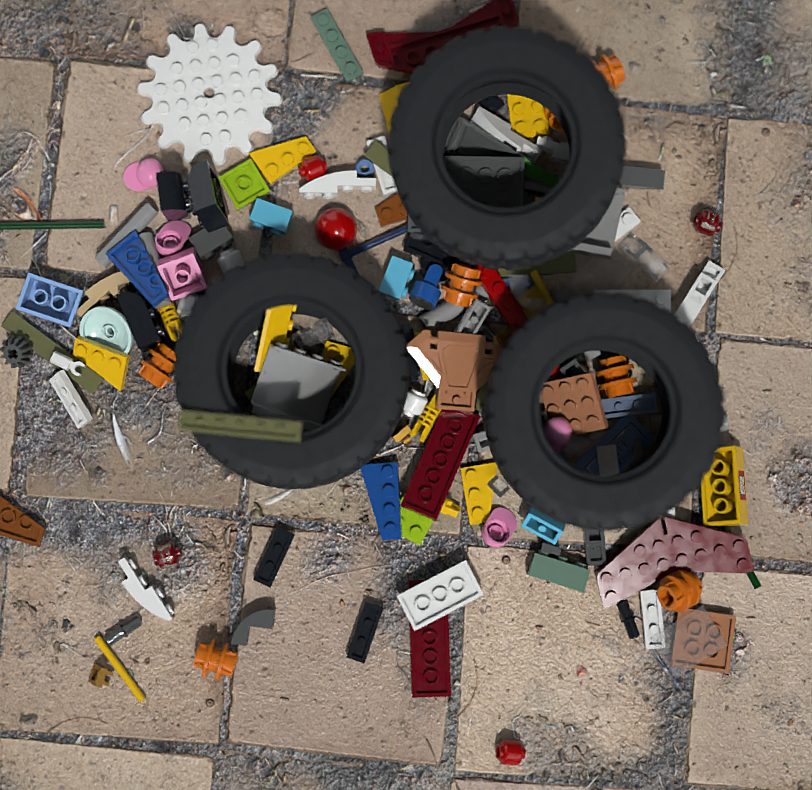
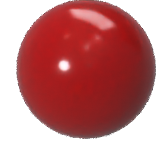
(336, 228)

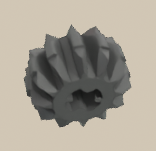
(19, 358)

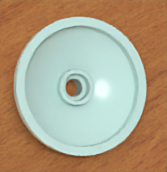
(97, 327)

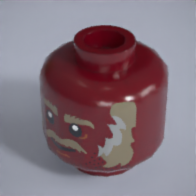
(707, 222)
(166, 555)

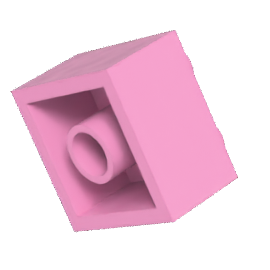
(182, 273)

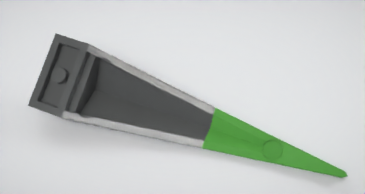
(471, 140)

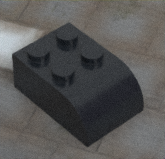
(173, 195)
(207, 197)
(141, 321)

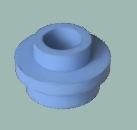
(362, 162)

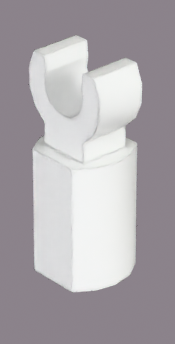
(66, 362)

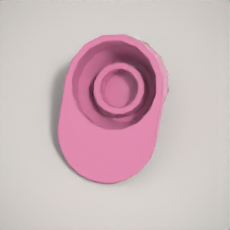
(142, 174)
(172, 237)
(557, 433)
(499, 527)

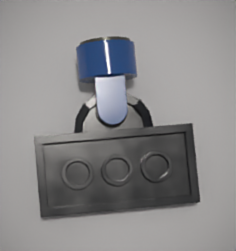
(432, 267)

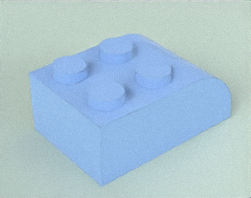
(49, 300)

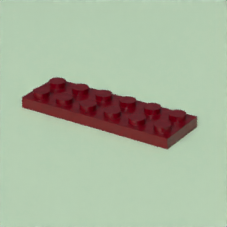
(440, 462)
(430, 657)

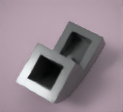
(260, 619)

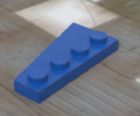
(138, 268)
(384, 494)

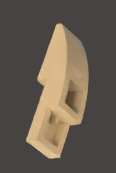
(100, 292)

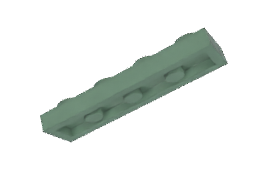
(336, 45)

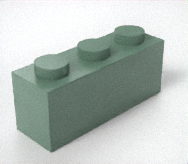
(558, 571)

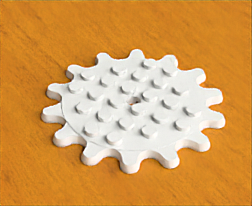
(213, 122)

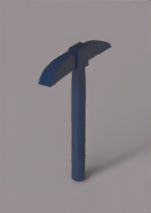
(347, 254)

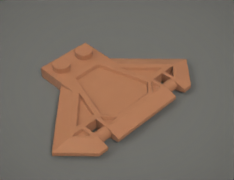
(455, 365)

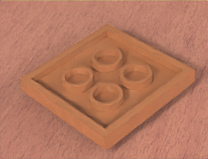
(575, 400)
(720, 660)

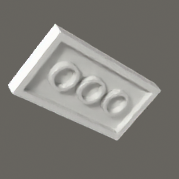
(440, 595)

